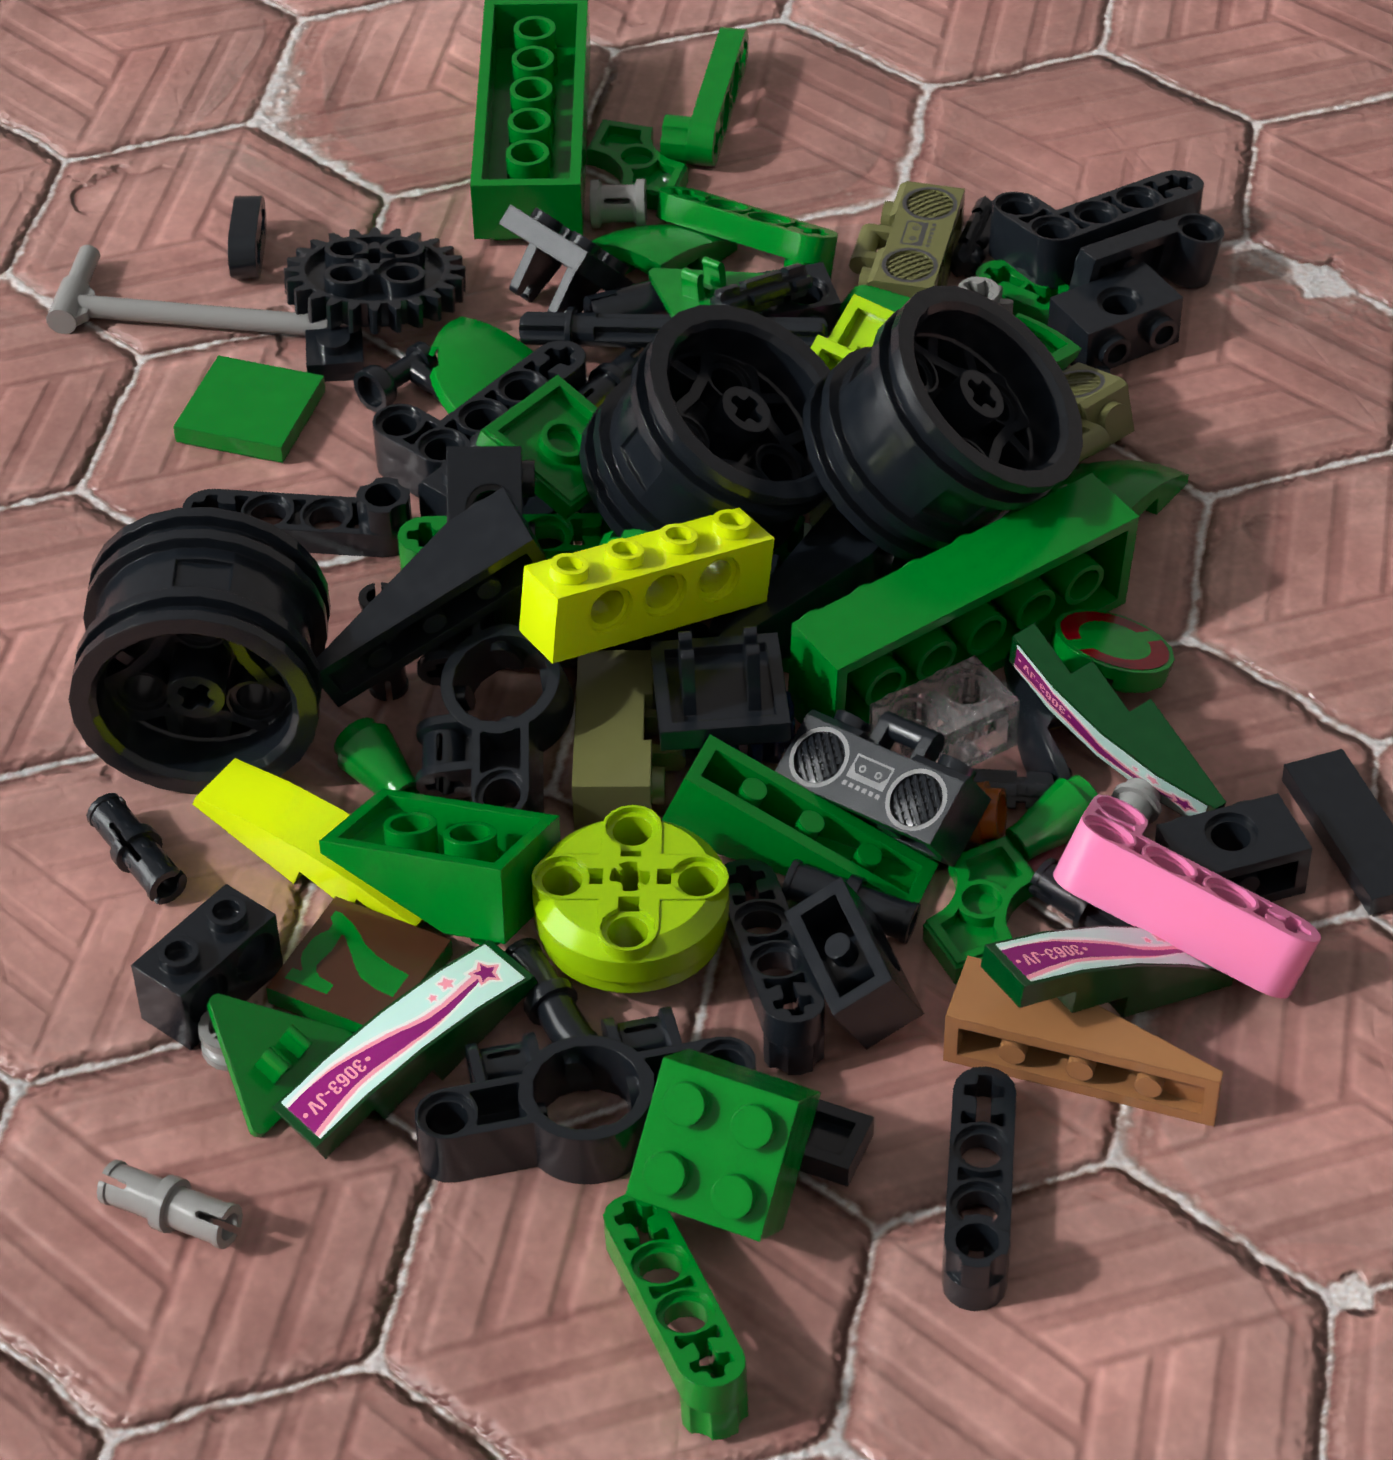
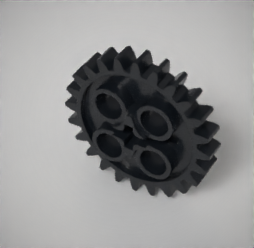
(375, 280)

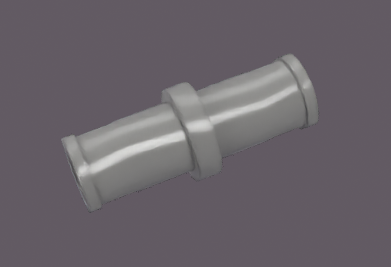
(169, 1204)

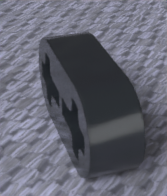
(247, 237)

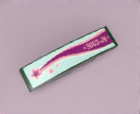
(1130, 742)
(1098, 967)
(404, 1044)

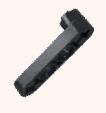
(377, 509)
(790, 1036)
(966, 1280)

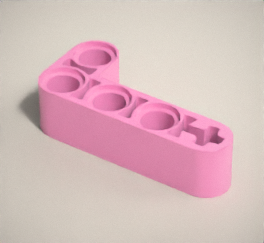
(1182, 901)

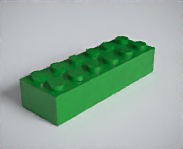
(531, 113)
(965, 600)

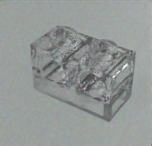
(964, 705)

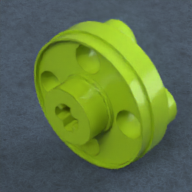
(631, 902)

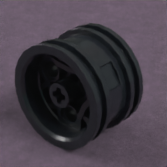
(941, 423)
(707, 427)
(200, 648)

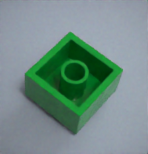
(723, 1144)

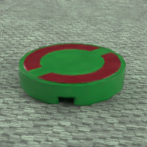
(1119, 647)

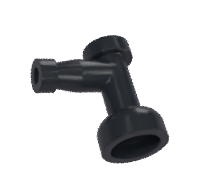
(378, 385)

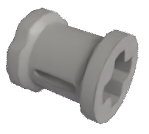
(605, 199)

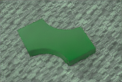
(630, 155)
(988, 890)

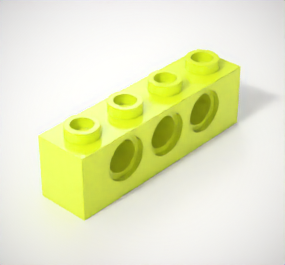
(645, 584)

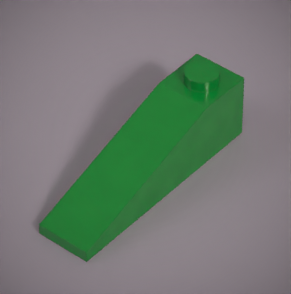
(765, 817)

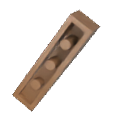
(1076, 1051)

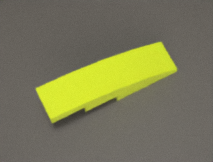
(285, 829)

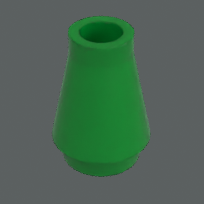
(373, 757)
(1052, 817)

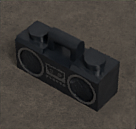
(909, 799)

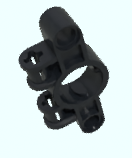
(490, 758)
(503, 1116)

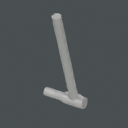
(77, 303)

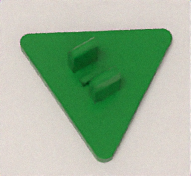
(690, 288)
(267, 1053)

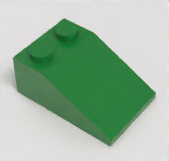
(447, 859)

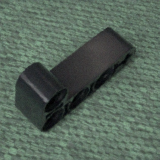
(1046, 240)
(414, 443)

